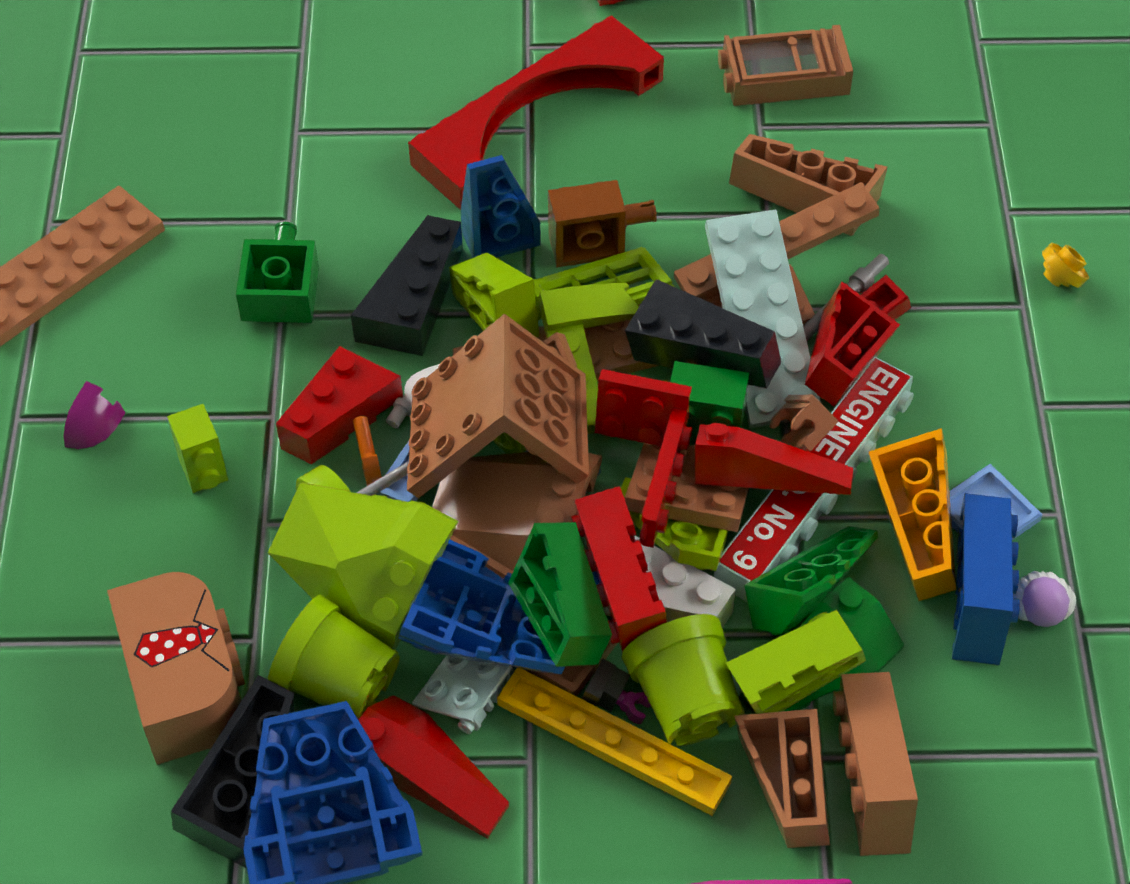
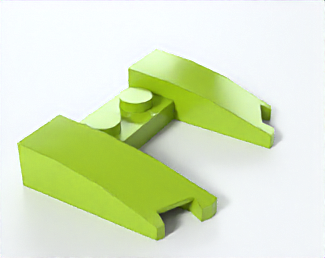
(581, 307)

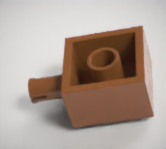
(591, 221)

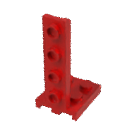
(650, 414)

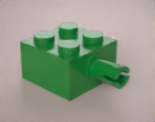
(278, 278)
(715, 396)

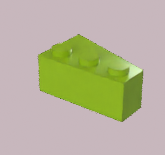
(494, 288)

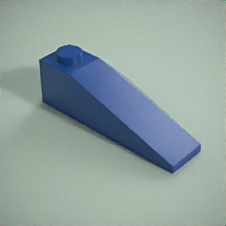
(496, 211)

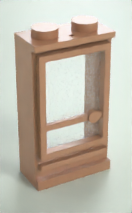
(786, 66)

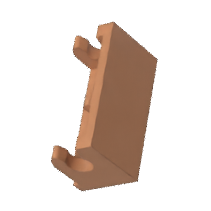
(808, 421)

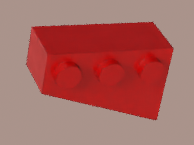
(846, 342)
(331, 401)

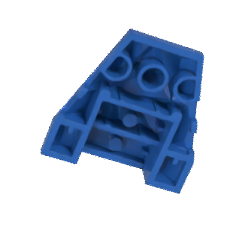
(473, 615)
(324, 803)

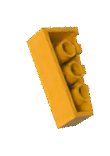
(917, 499)

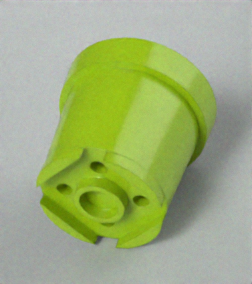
(333, 659)
(685, 677)

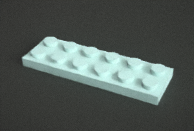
(759, 286)

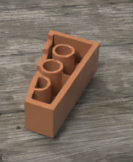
(797, 177)
(876, 763)

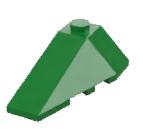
(797, 586)
(869, 627)

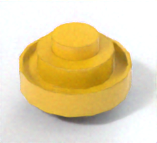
(1064, 266)

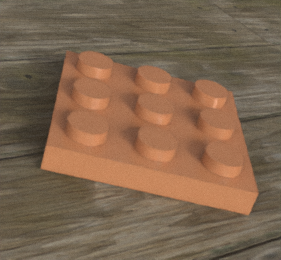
(693, 503)

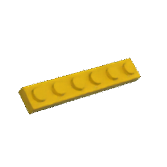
(615, 741)

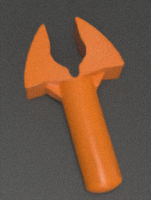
(366, 447)

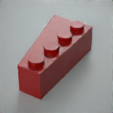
(619, 565)

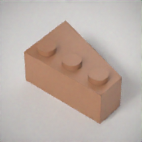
(790, 770)

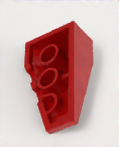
(751, 460)
(432, 765)

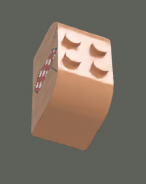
(177, 662)

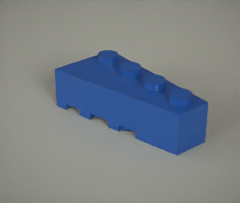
(985, 579)

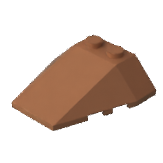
(504, 496)

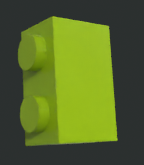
(198, 448)

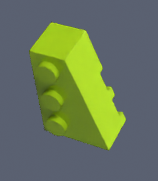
(796, 663)

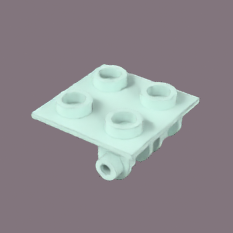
(464, 690)

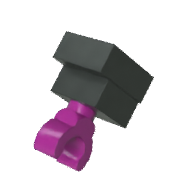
(607, 690)

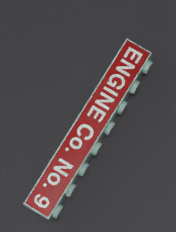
(790, 516)

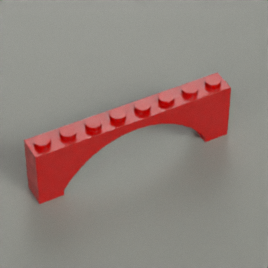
(598, 58)

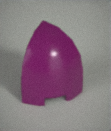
(91, 418)

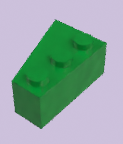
(561, 595)

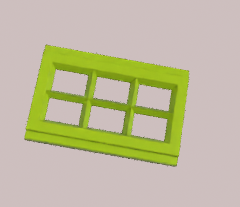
(608, 267)

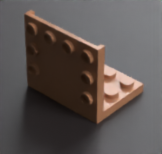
(492, 387)

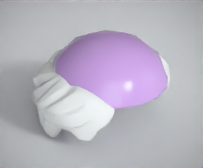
(1044, 599)

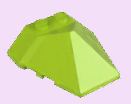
(361, 552)

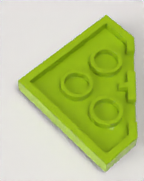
(686, 541)

